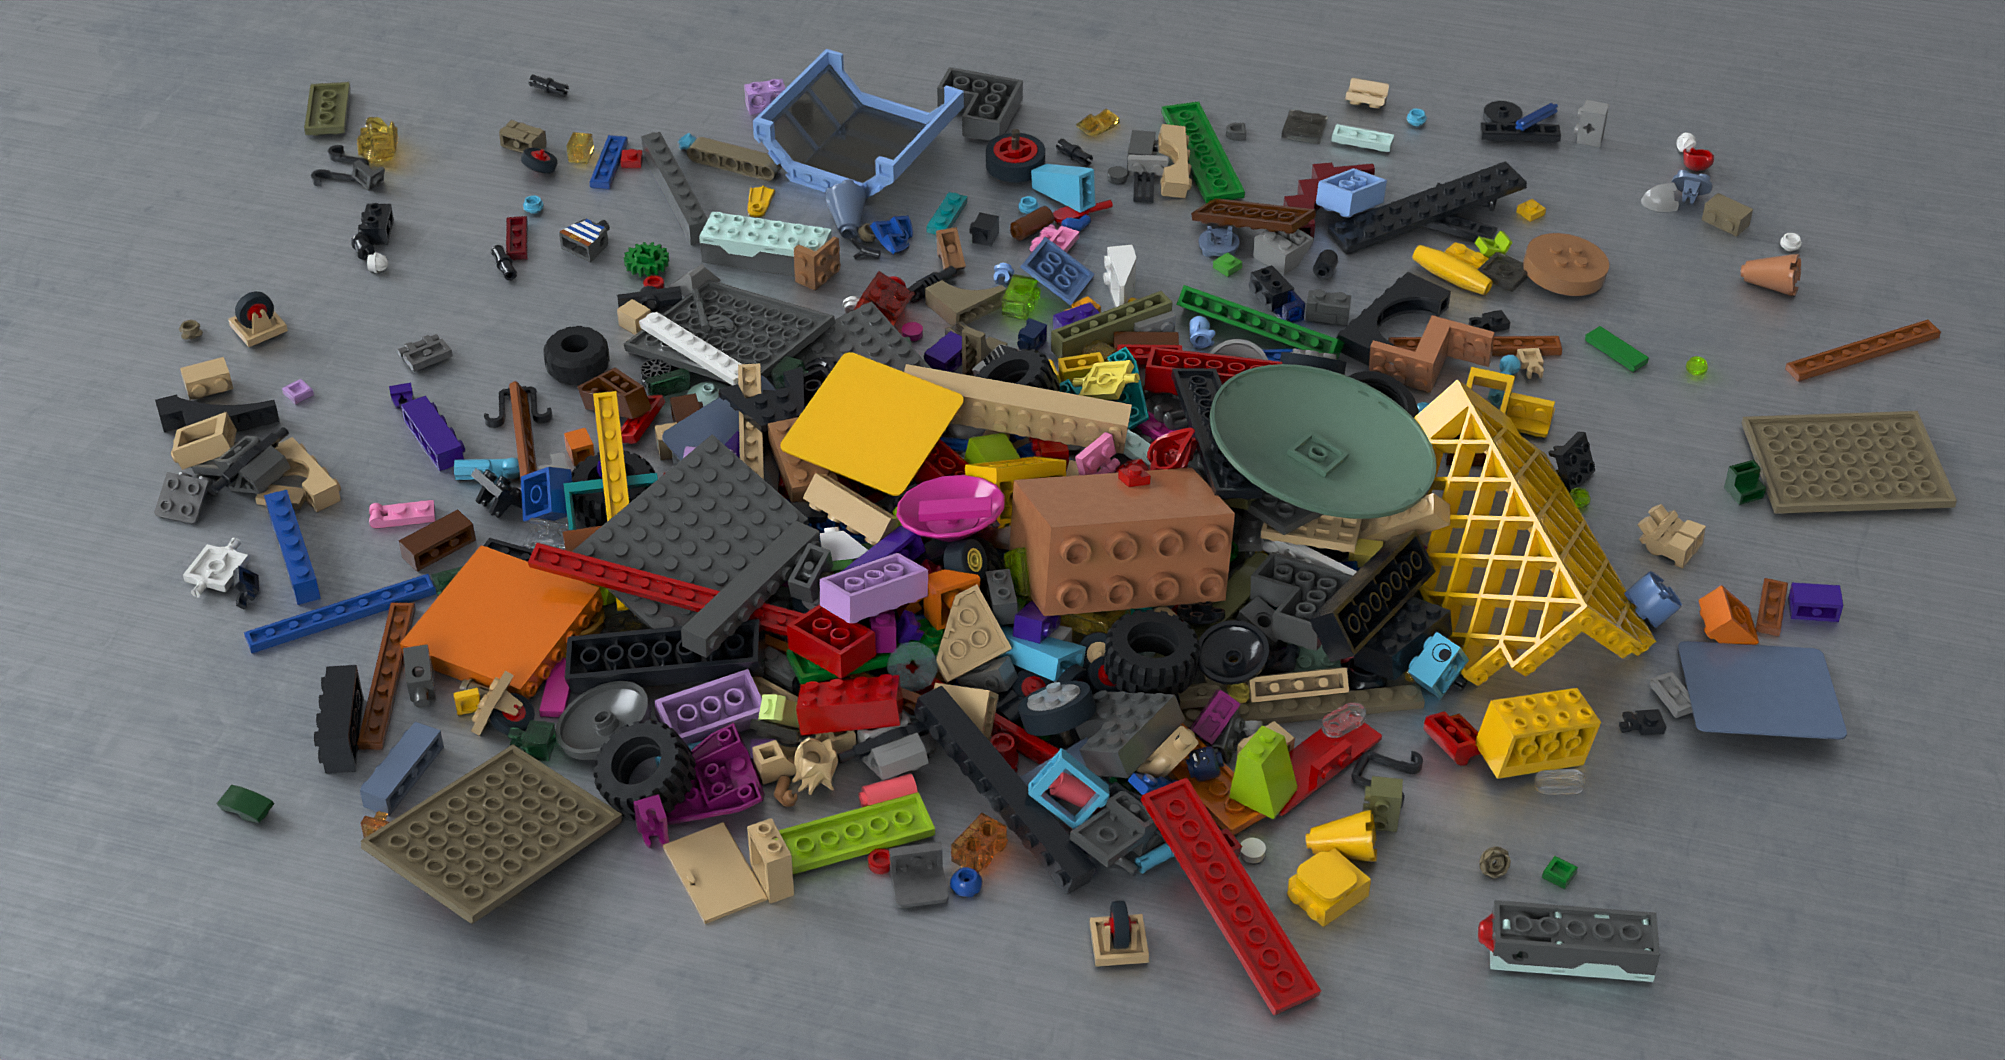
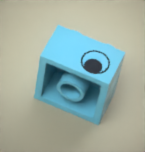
(1438, 665)

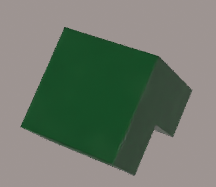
(1744, 483)

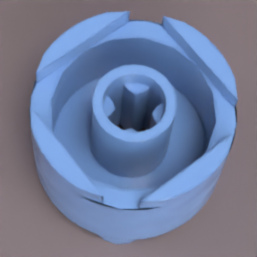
(1653, 599)

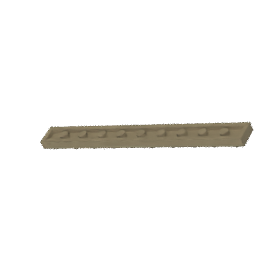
(1316, 707)

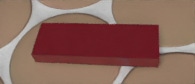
(517, 237)

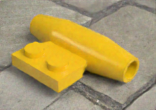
(1455, 265)

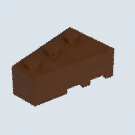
(630, 394)

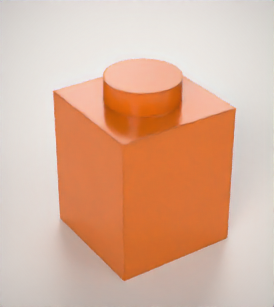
(578, 445)

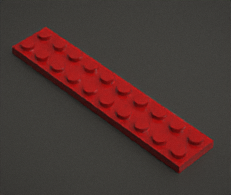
(1230, 896)

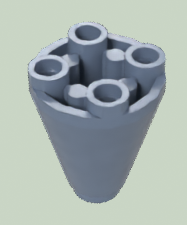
(846, 206)

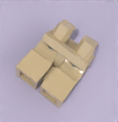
(1670, 535)

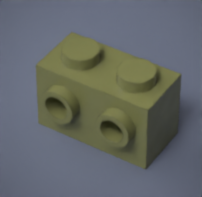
(1384, 800)

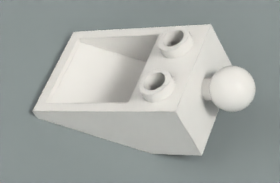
(1120, 273)

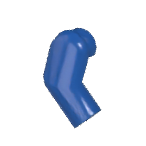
(1076, 224)

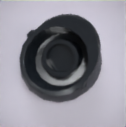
(1361, 679)

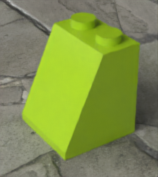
(989, 448)
(1264, 774)

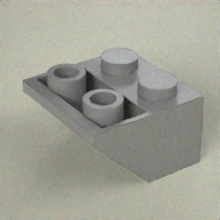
(1282, 249)

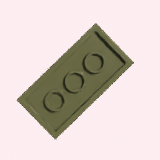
(327, 108)

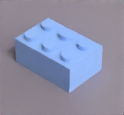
(1351, 192)

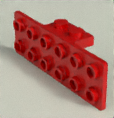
(1323, 757)

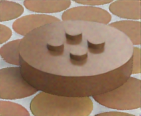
(1566, 264)

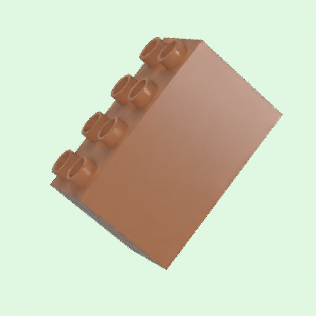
(1122, 546)

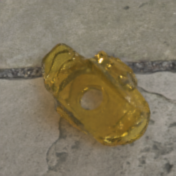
(377, 130)

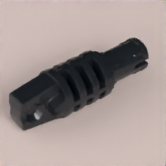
(919, 286)

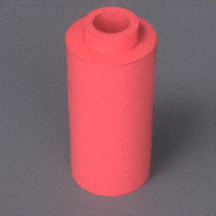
(887, 790)
(1072, 790)

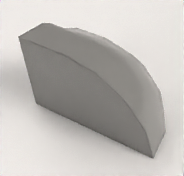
(1661, 198)

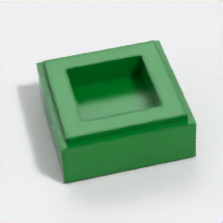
(1559, 872)

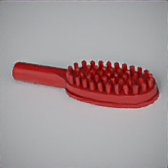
(1067, 212)

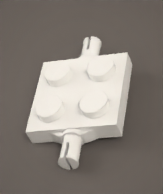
(215, 567)

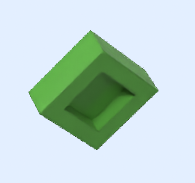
(1227, 264)

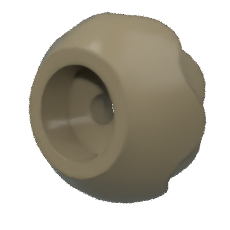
(1501, 864)

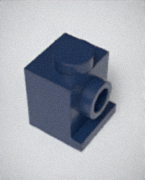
(1032, 335)

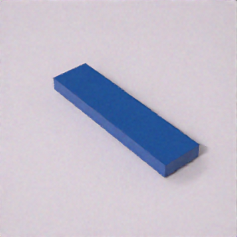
(608, 162)

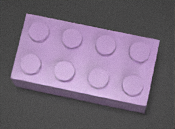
(873, 588)
(711, 707)

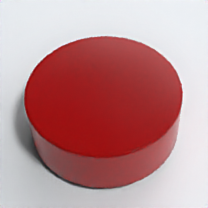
(655, 281)
(879, 861)

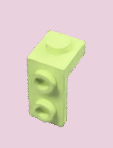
(778, 710)

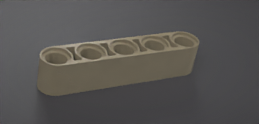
(733, 158)

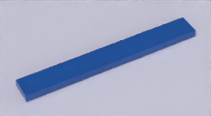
(339, 613)

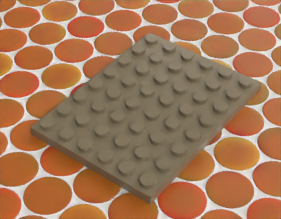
(1847, 462)
(491, 833)

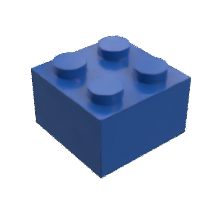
(544, 494)

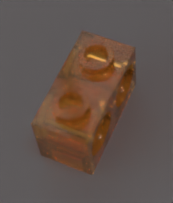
(979, 843)

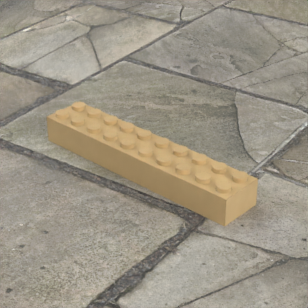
(1031, 410)

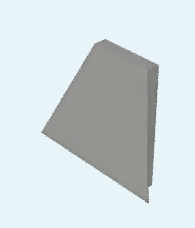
(694, 279)

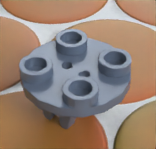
(1692, 185)
(1218, 242)

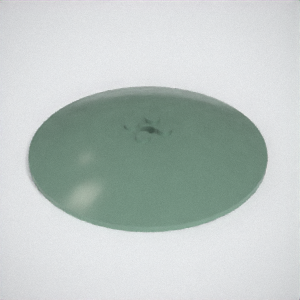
(1285, 415)

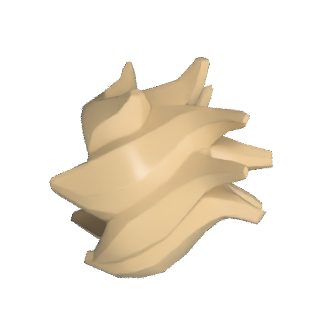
(815, 764)

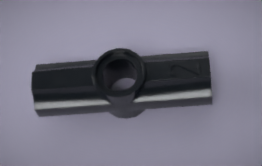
(652, 297)

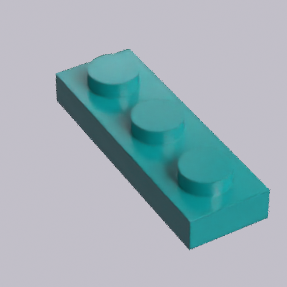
(947, 212)

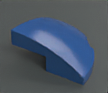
(893, 233)

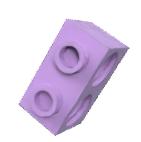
(765, 94)

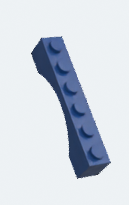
(292, 547)

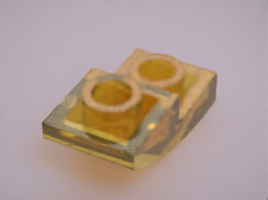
(1098, 124)

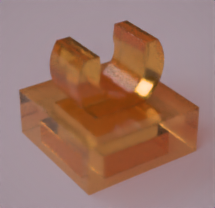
(372, 824)

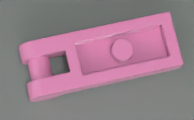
(401, 514)

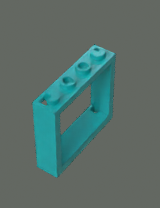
(595, 486)

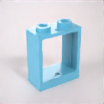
(1051, 771)

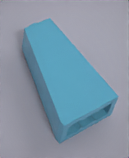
(1066, 184)
(1045, 659)

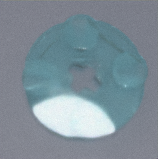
(923, 657)

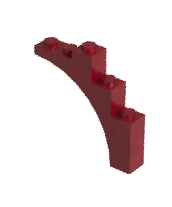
(1308, 188)

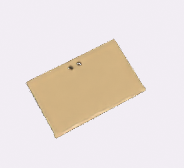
(714, 872)

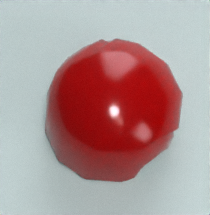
(1698, 159)

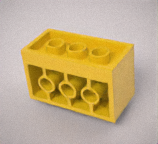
(1006, 471)
(1537, 732)

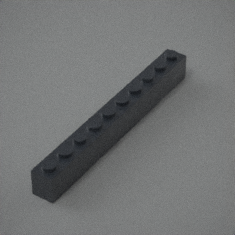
(1004, 790)

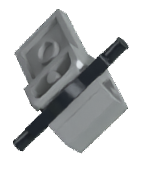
(890, 749)

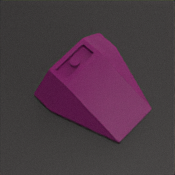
(723, 779)

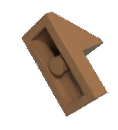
(950, 248)

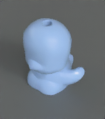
(1200, 333)

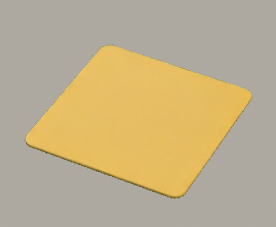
(872, 423)

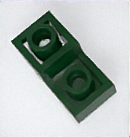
(245, 802)

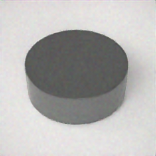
(1117, 174)

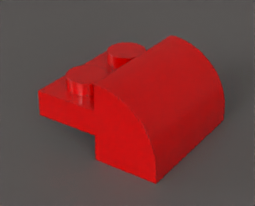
(1453, 735)

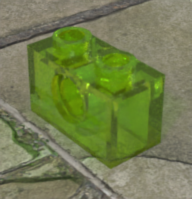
(1020, 297)

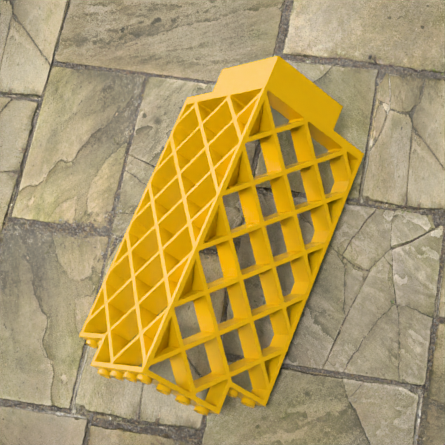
(1557, 542)

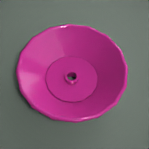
(948, 488)

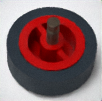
(1013, 156)

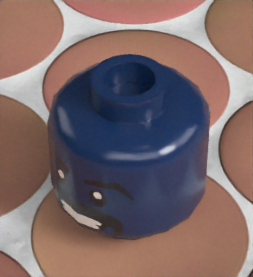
(1204, 764)

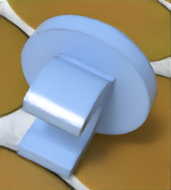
(1004, 270)

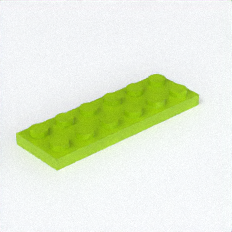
(857, 832)

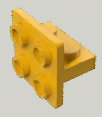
(1531, 414)

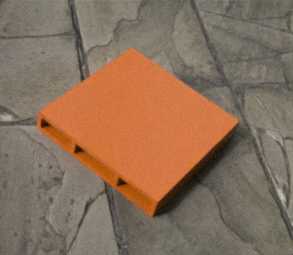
(504, 619)

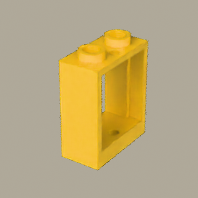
(1492, 380)

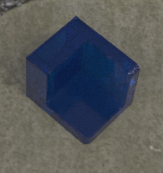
(1293, 310)

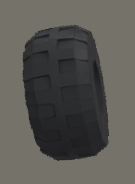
(576, 355)

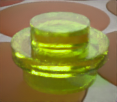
(1697, 366)
(1580, 497)

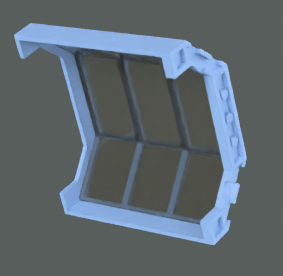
(834, 132)

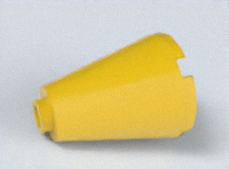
(1349, 835)

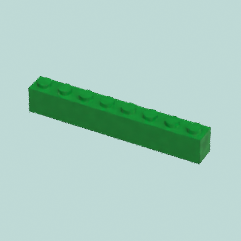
(1257, 322)

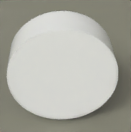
(1253, 850)

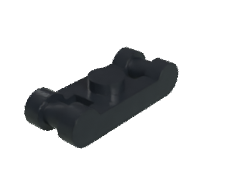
(1282, 660)

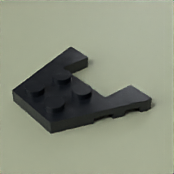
(770, 406)

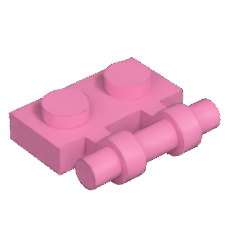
(1063, 237)
(1098, 455)

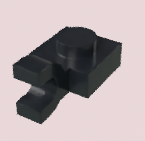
(248, 585)
(1646, 721)

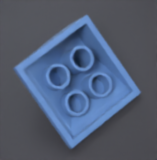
(1057, 270)

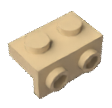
(1367, 92)

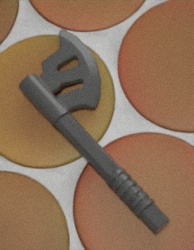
(714, 321)

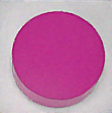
(913, 330)

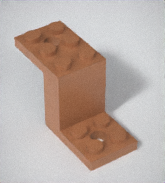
(1438, 341)

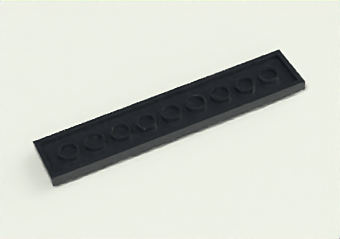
(1426, 207)
(1196, 393)

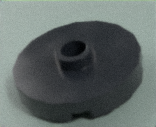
(1502, 112)

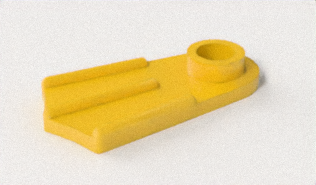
(759, 201)

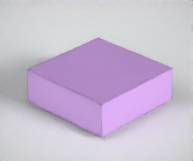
(297, 391)

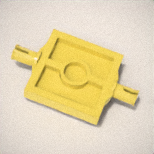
(1107, 380)

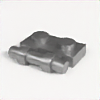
(425, 352)

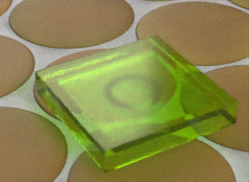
(1016, 562)

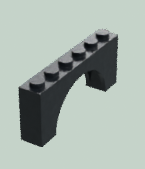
(1406, 296)

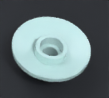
(706, 391)

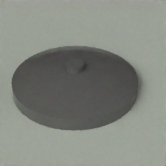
(598, 714)

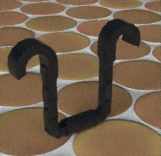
(335, 155)
(499, 421)
(1401, 765)

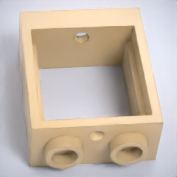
(203, 441)
(770, 860)

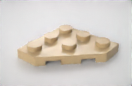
(969, 636)

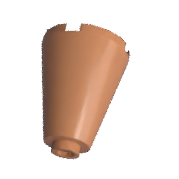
(1774, 273)

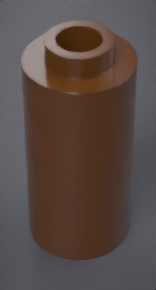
(1031, 223)

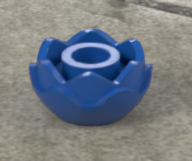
(966, 882)

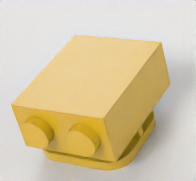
(1328, 886)

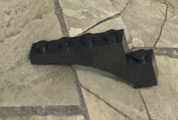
(179, 413)

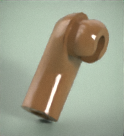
(782, 793)

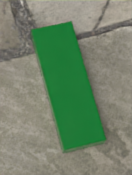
(1616, 348)

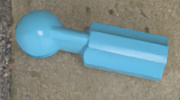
(1508, 365)
(505, 467)

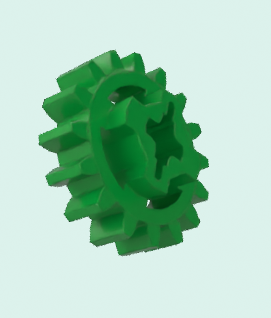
(646, 259)

